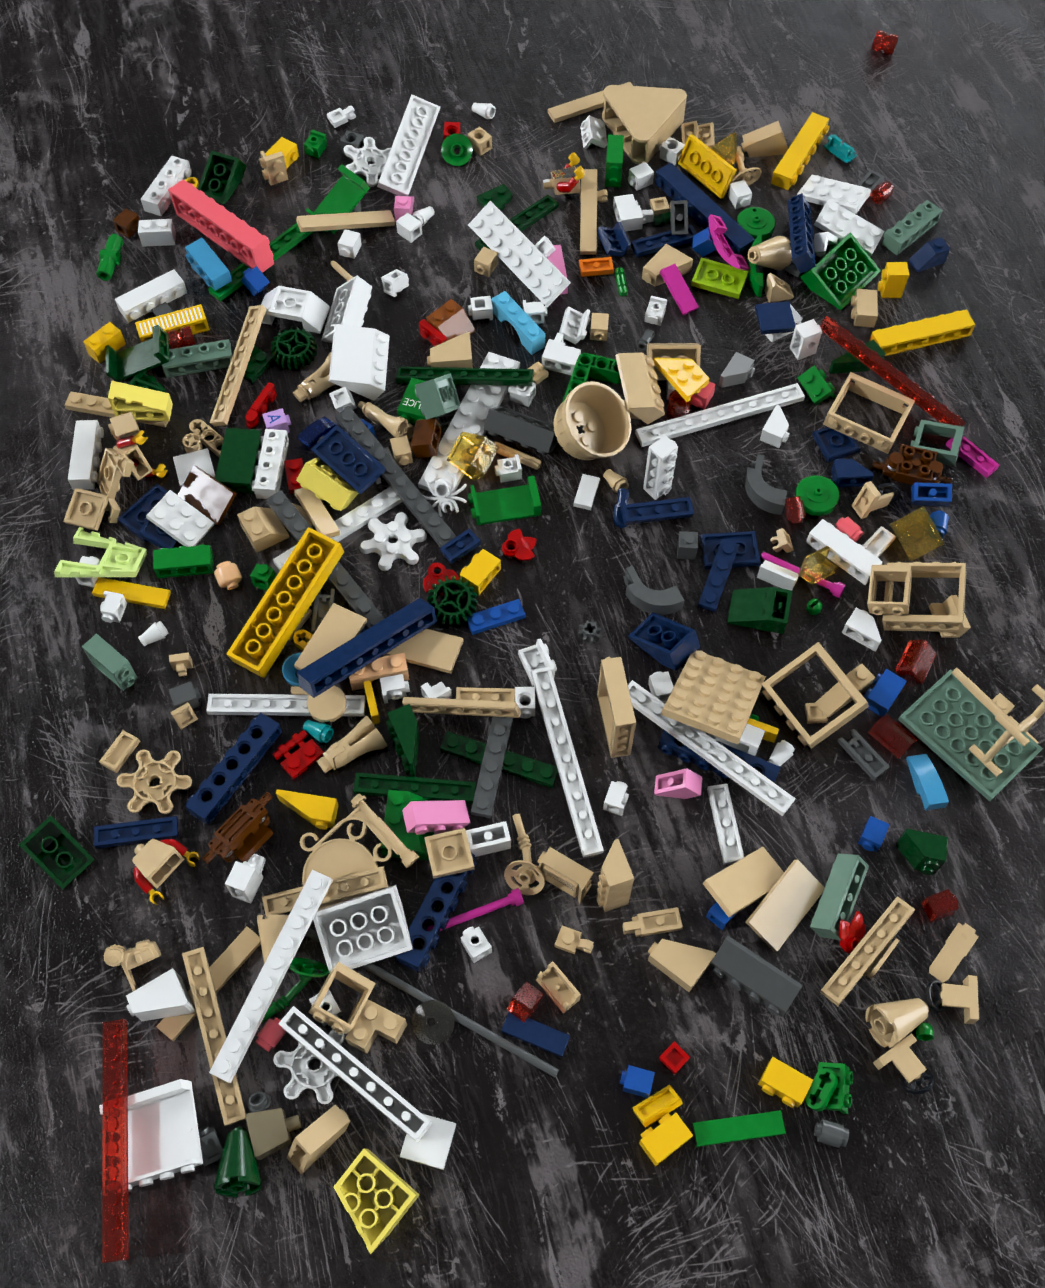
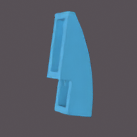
(927, 782)

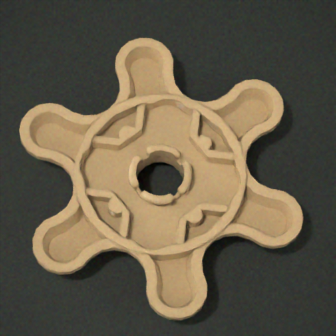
(149, 770)

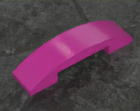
(717, 229)

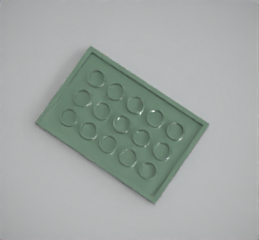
(952, 721)

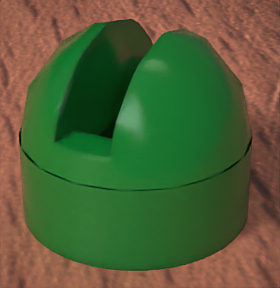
(816, 609)
(925, 1032)

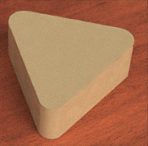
(643, 116)

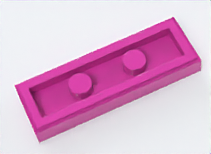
(679, 289)
(975, 457)

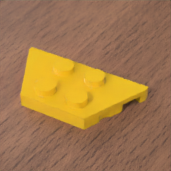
(682, 375)

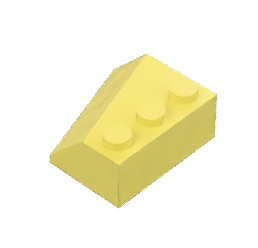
(326, 484)
(374, 1197)

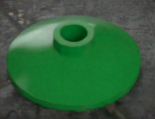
(453, 142)

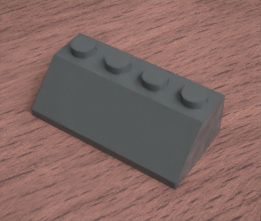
(521, 428)
(755, 976)

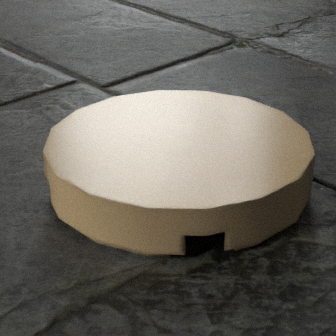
(328, 705)

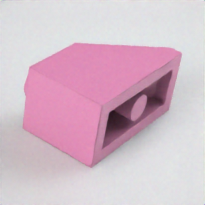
(403, 205)
(678, 784)

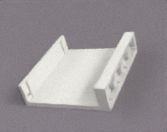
(162, 1133)

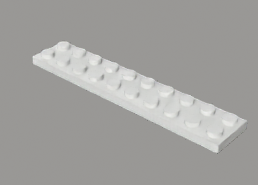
(468, 418)

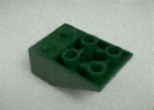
(760, 608)
(405, 733)

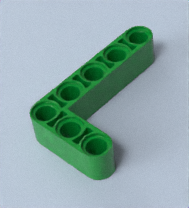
(594, 367)

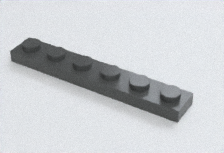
(491, 767)

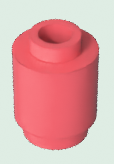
(850, 528)
(270, 1034)

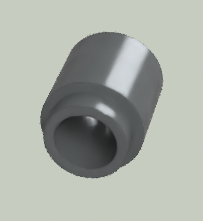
(831, 1133)

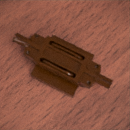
(913, 466)
(242, 832)

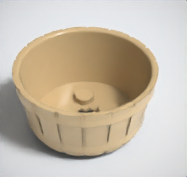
(603, 421)

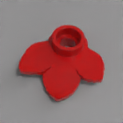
(521, 545)
(432, 577)
(851, 932)

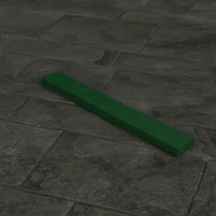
(468, 376)

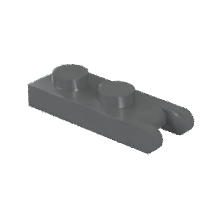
(321, 607)
(864, 755)

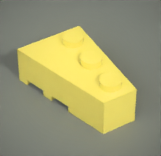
(142, 402)

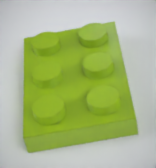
(719, 278)

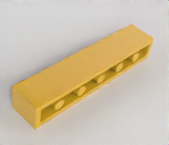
(800, 151)
(924, 332)

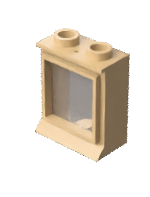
(565, 873)

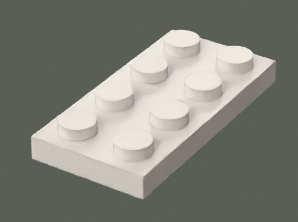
(847, 195)
(841, 222)

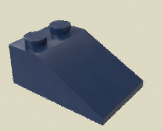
(665, 640)

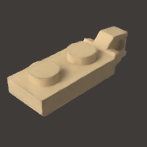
(654, 922)

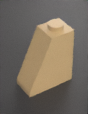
(765, 141)
(665, 257)
(452, 353)
(680, 961)
(317, 1138)

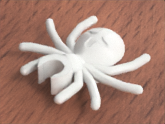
(445, 494)

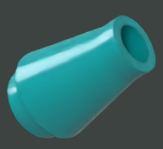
(319, 731)

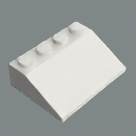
(359, 360)
(363, 929)

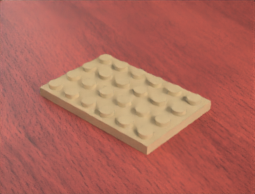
(714, 696)

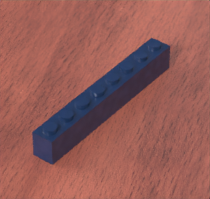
(700, 206)
(366, 647)

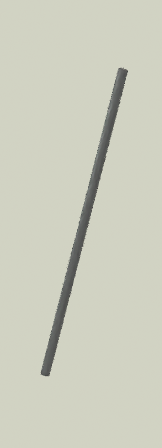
(502, 1042)

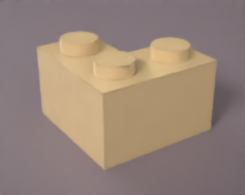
(375, 1021)

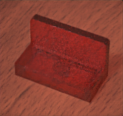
(916, 660)
(892, 736)

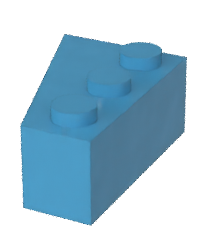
(207, 264)

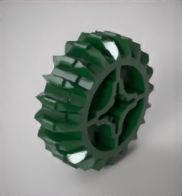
(294, 348)
(464, 591)

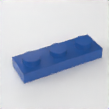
(496, 616)

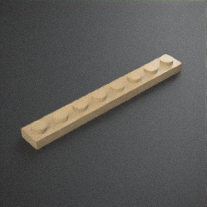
(238, 366)
(213, 1032)

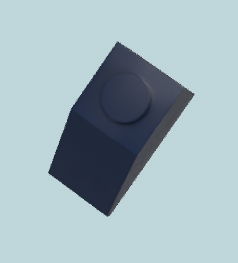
(930, 255)
(849, 473)

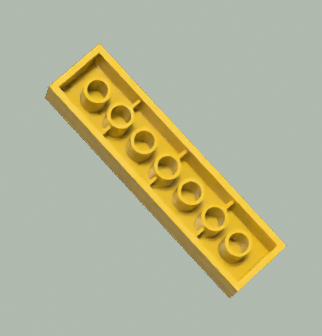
(285, 602)

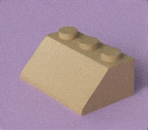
(673, 350)

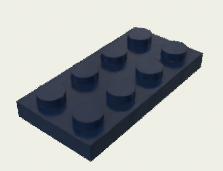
(348, 459)

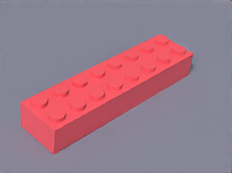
(221, 226)

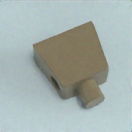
(270, 1131)

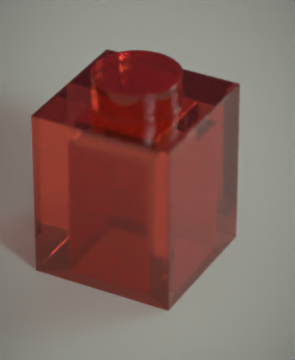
(940, 905)
(525, 1002)

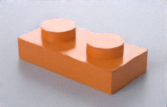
(596, 266)

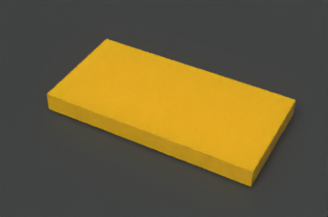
(706, 166)

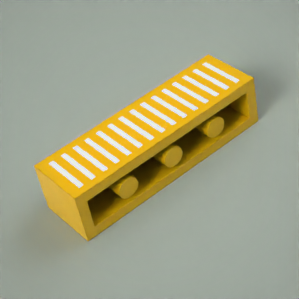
(190, 316)

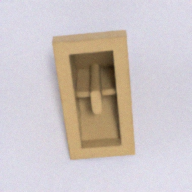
(777, 289)

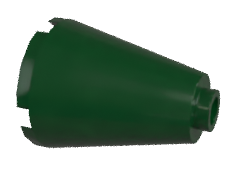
(238, 1166)

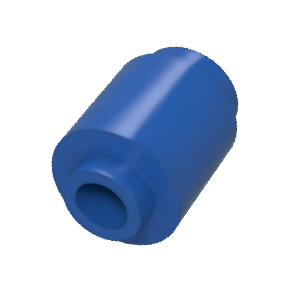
(940, 521)

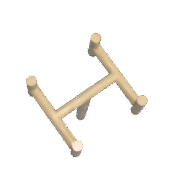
(1012, 727)

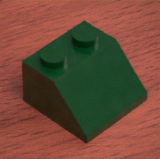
(923, 850)

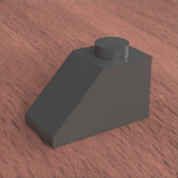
(679, 217)

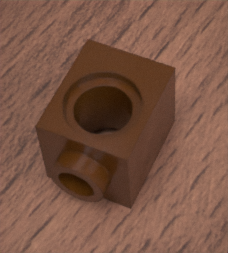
(126, 223)

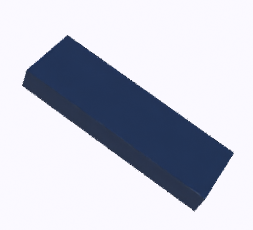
(536, 1034)

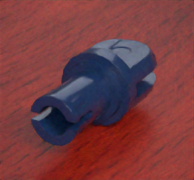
(623, 496)

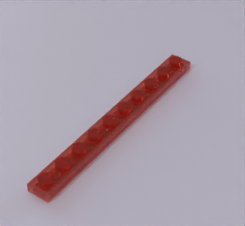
(889, 373)
(115, 1143)

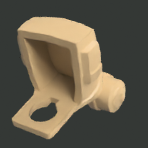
(132, 957)

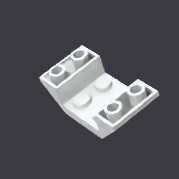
(297, 306)

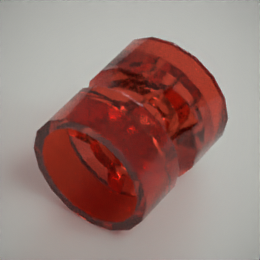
(885, 42)
(181, 338)
(677, 405)

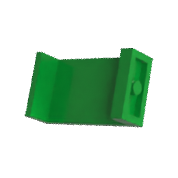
(343, 195)
(505, 503)

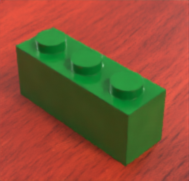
(183, 561)

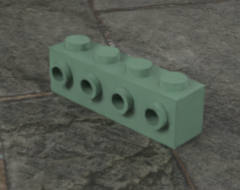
(911, 227)
(198, 358)
(839, 895)

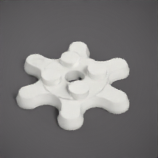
(363, 156)
(391, 551)
(302, 1076)

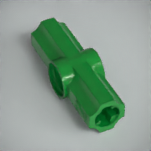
(109, 257)

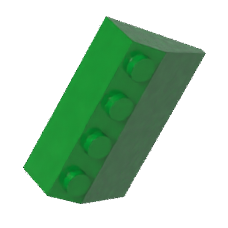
(841, 272)

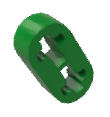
(826, 1092)

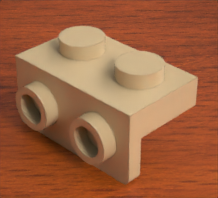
(274, 167)

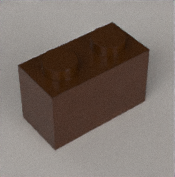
(426, 438)

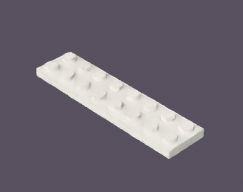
(408, 146)
(519, 254)

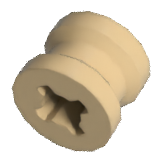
(189, 441)

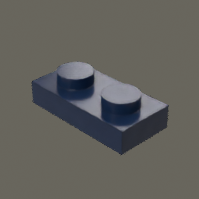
(460, 546)

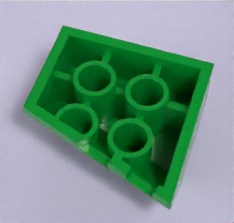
(395, 821)

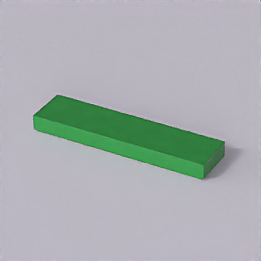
(738, 1128)

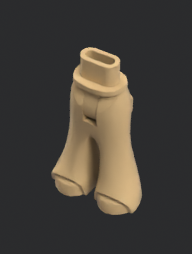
(315, 383)
(395, 425)
(358, 741)

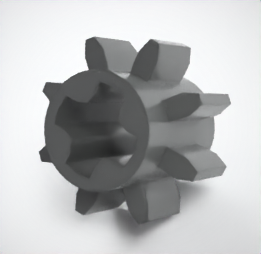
(589, 637)

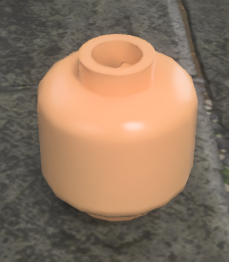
(228, 575)

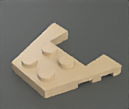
(111, 470)

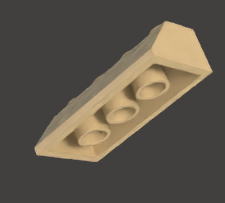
(640, 386)
(615, 880)

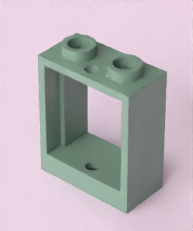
(941, 429)
(110, 662)

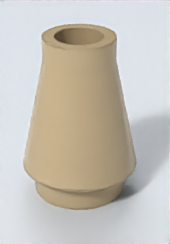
(615, 480)

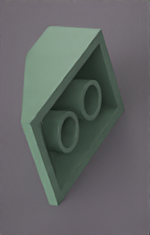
(437, 396)

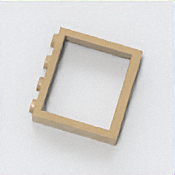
(874, 393)
(939, 623)
(616, 707)
(792, 722)

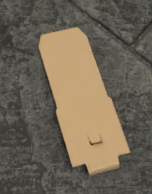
(953, 951)

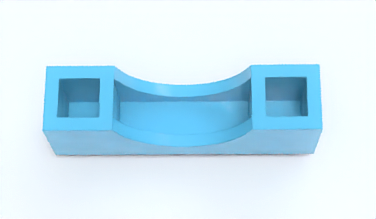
(529, 332)

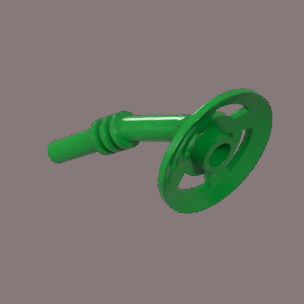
(306, 970)

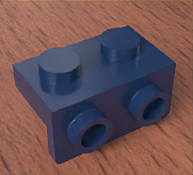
(614, 240)

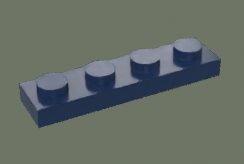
(655, 242)
(657, 510)
(718, 575)
(135, 832)

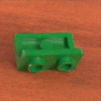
(816, 385)

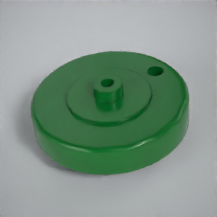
(757, 222)
(818, 495)

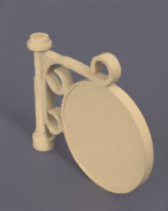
(347, 856)

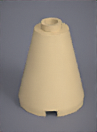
(771, 253)
(269, 931)
(895, 1020)

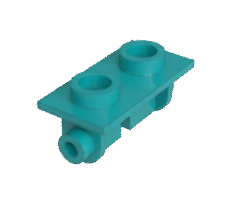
(842, 151)

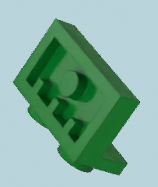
(841, 1099)

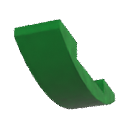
(755, 279)

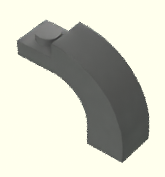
(760, 493)
(649, 600)

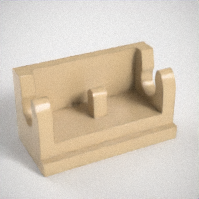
(558, 987)

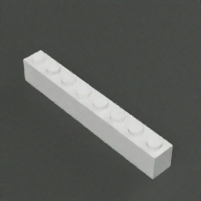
(355, 1074)

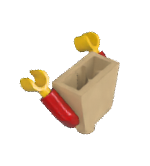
(566, 179)
(141, 468)
(156, 863)

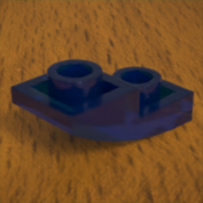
(314, 431)

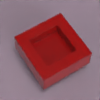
(674, 1057)

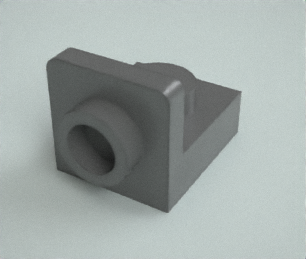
(210, 1145)

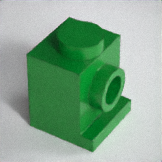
(315, 144)
(262, 573)

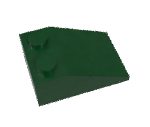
(221, 176)
(56, 851)

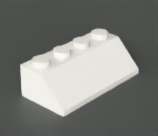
(348, 306)

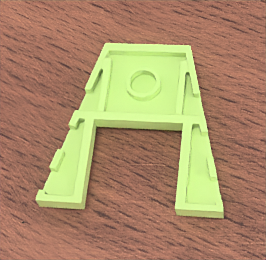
(117, 561)

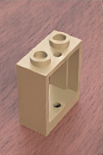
(898, 573)
(351, 979)

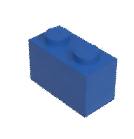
(931, 494)
(884, 692)

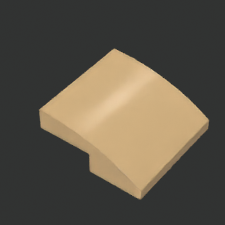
(703, 132)

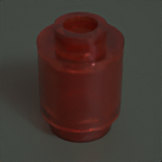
(882, 192)
(794, 509)

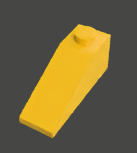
(315, 809)

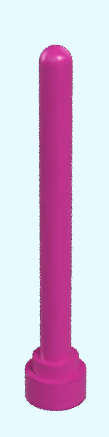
(835, 588)
(513, 898)

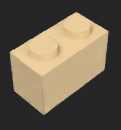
(865, 308)

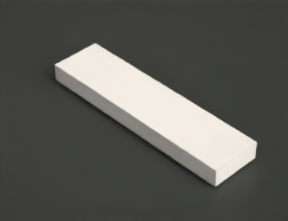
(725, 823)

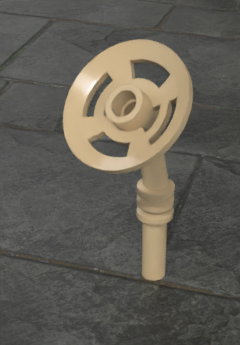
(744, 173)
(526, 872)

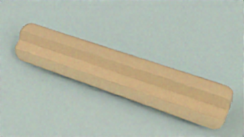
(524, 458)

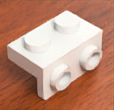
(593, 132)
(574, 325)
(536, 658)

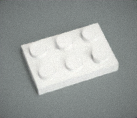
(180, 520)

